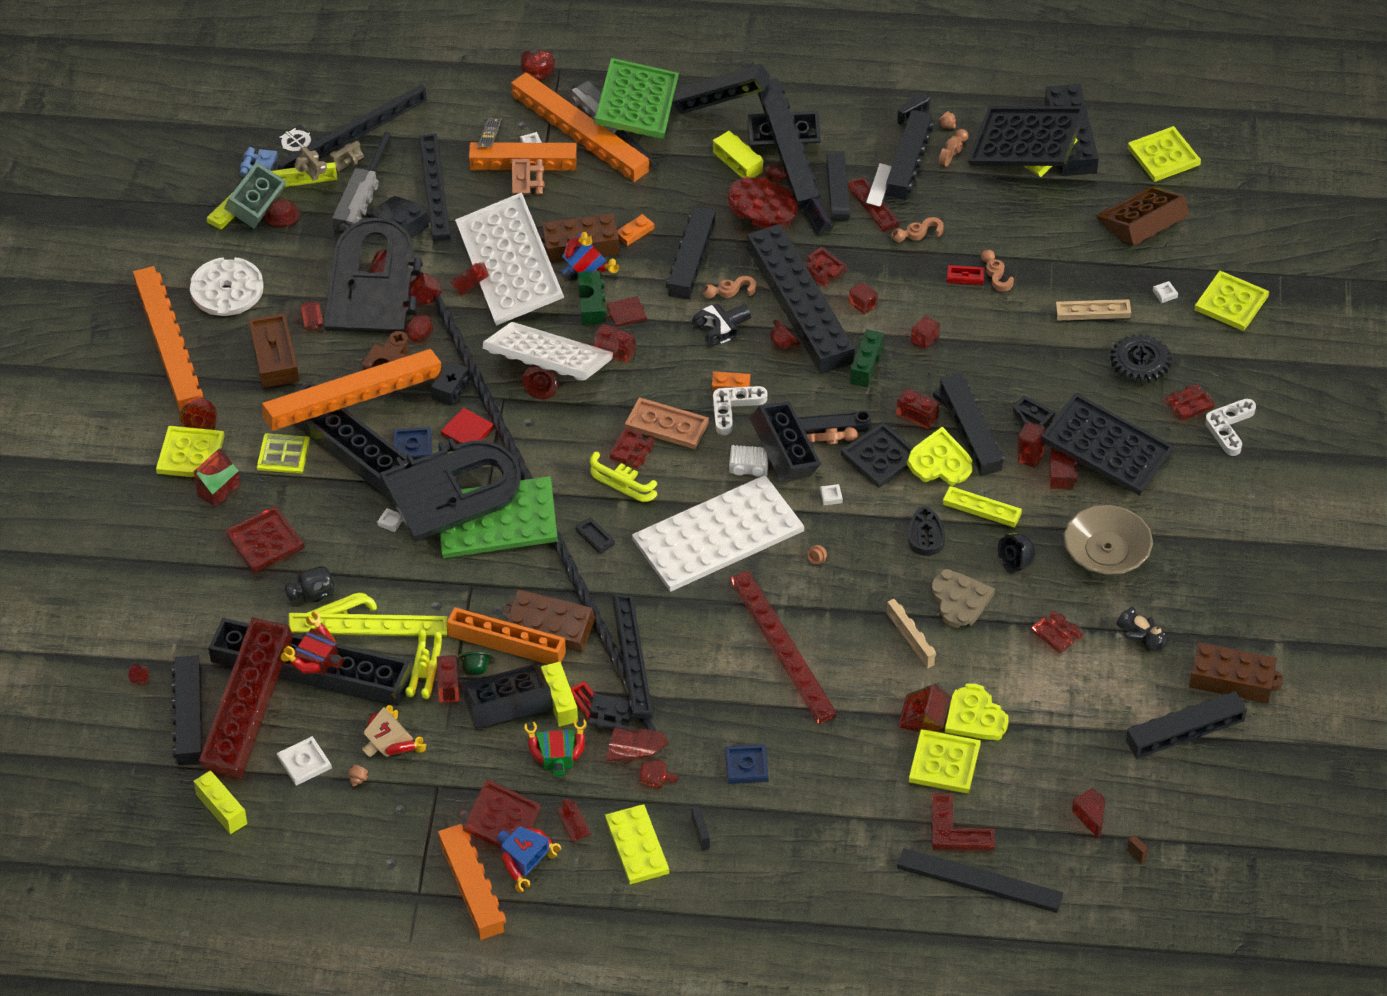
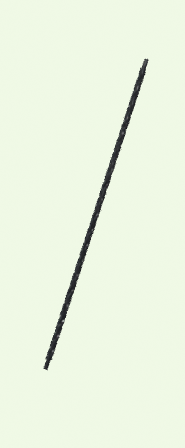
(508, 441)

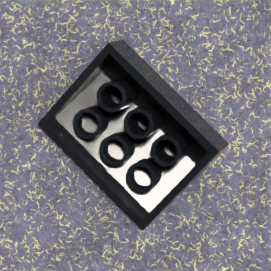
(507, 696)

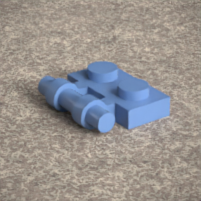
(264, 157)

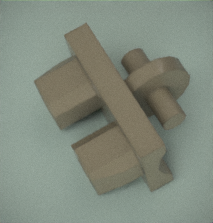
(347, 156)
(309, 163)

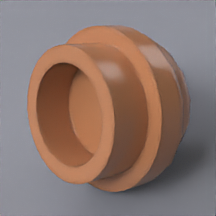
(948, 120)
(817, 554)
(357, 775)

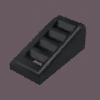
(918, 102)

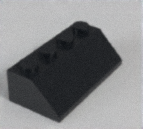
(805, 121)

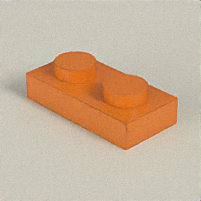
(635, 229)
(730, 380)

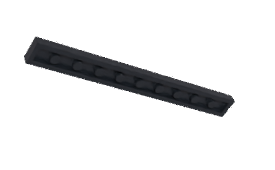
(361, 126)

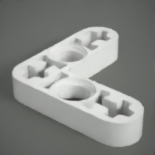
(730, 400)
(1225, 421)

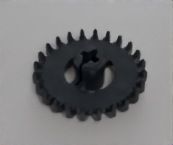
(1120, 359)

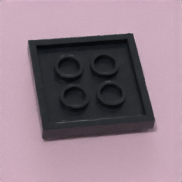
(879, 454)

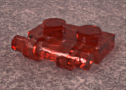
(827, 263)
(1193, 404)
(626, 446)
(1053, 634)

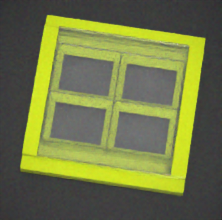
(283, 453)

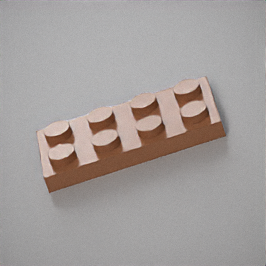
(667, 423)

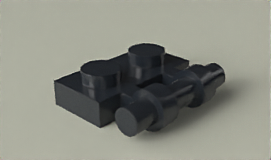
(611, 708)

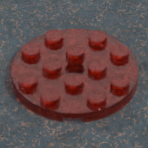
(762, 202)

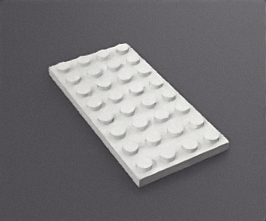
(514, 258)
(717, 533)

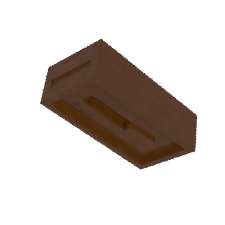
(601, 228)
(273, 350)
(552, 617)
(1233, 670)

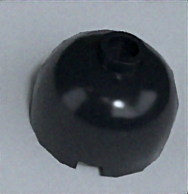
(1016, 551)

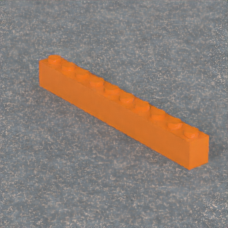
(580, 127)
(166, 335)
(351, 389)

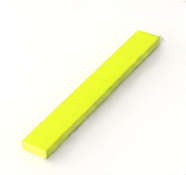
(371, 624)

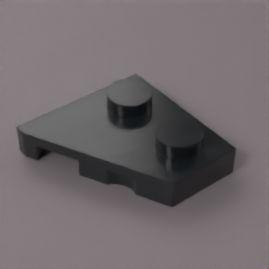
(1032, 411)

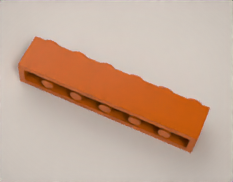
(499, 156)
(506, 637)
(471, 881)

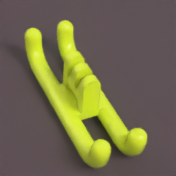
(622, 480)
(342, 605)
(423, 666)

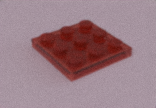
(264, 539)
(499, 810)

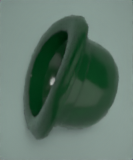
(475, 662)

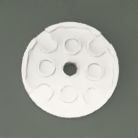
(210, 278)

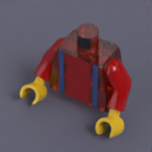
(315, 651)

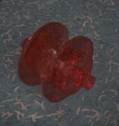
(775, 172)
(138, 674)

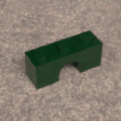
(591, 307)
(868, 352)

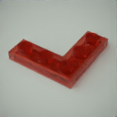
(947, 837)

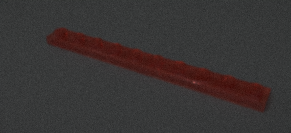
(784, 647)

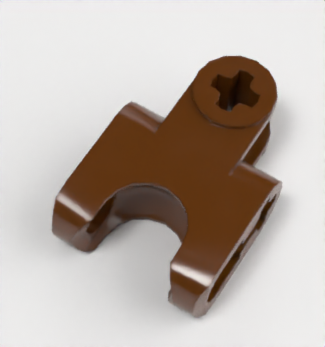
(394, 348)

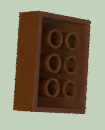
(1144, 214)

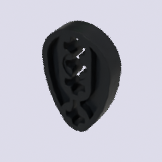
(935, 532)

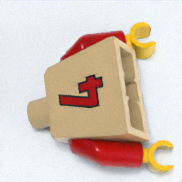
(389, 736)

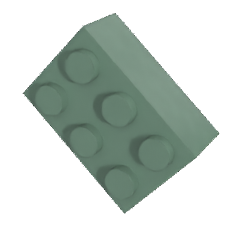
(255, 195)

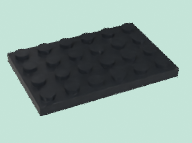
(1027, 135)
(1107, 444)

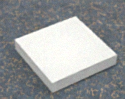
(304, 760)

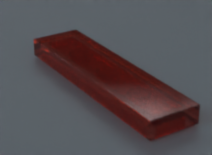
(881, 214)

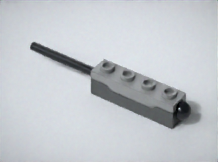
(587, 99)
(358, 192)

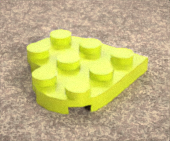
(940, 457)
(975, 714)

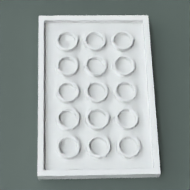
(547, 351)

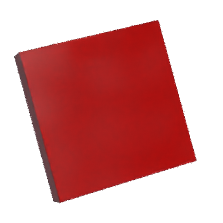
(467, 427)

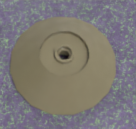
(1108, 527)

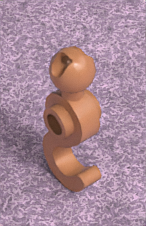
(952, 147)
(917, 231)
(995, 269)
(729, 288)
(833, 436)

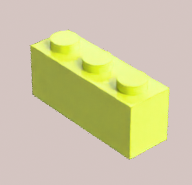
(737, 155)
(563, 700)
(220, 802)

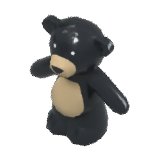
(1142, 629)

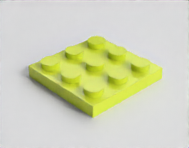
(1164, 154)
(1231, 300)
(187, 449)
(944, 761)

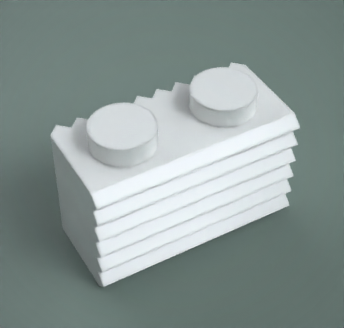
(748, 461)

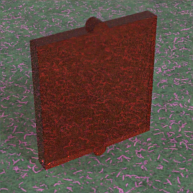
(626, 311)

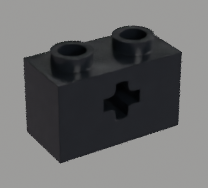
(450, 383)

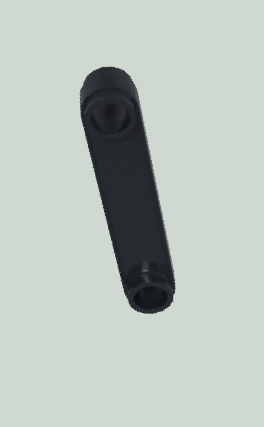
(818, 424)

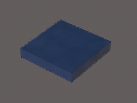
(413, 441)
(746, 764)

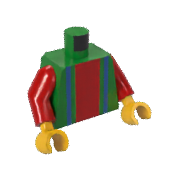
(556, 748)

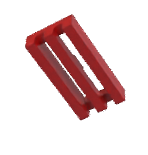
(965, 275)
(579, 703)

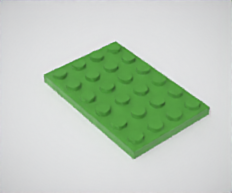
(636, 98)
(521, 523)

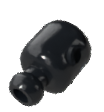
(311, 584)

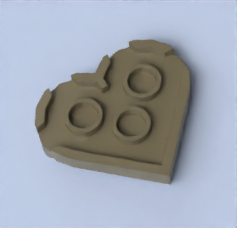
(960, 598)

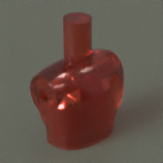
(654, 774)

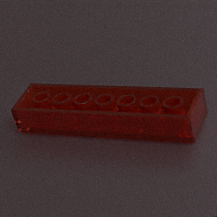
(246, 698)

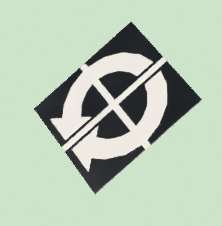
(295, 139)

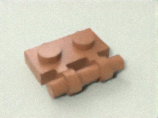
(521, 176)

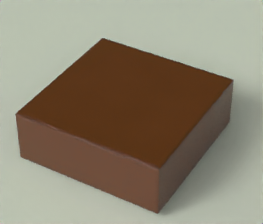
(1137, 849)

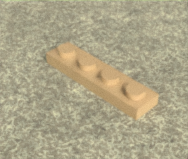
(1093, 309)
(912, 635)

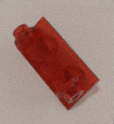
(474, 275)
(573, 820)

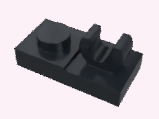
(817, 216)

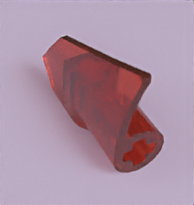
(632, 744)

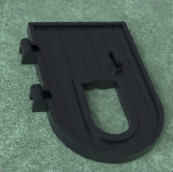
(375, 296)
(432, 485)

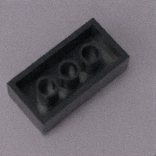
(785, 441)

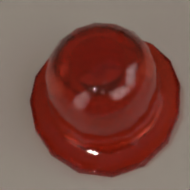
(282, 213)
(781, 336)
(539, 382)

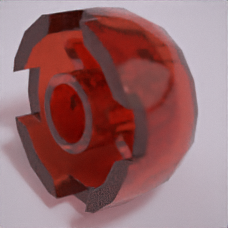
(538, 65)
(199, 414)

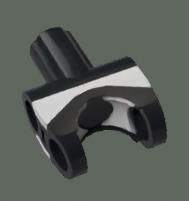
(722, 322)

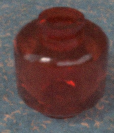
(419, 328)

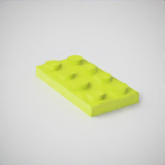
(637, 844)

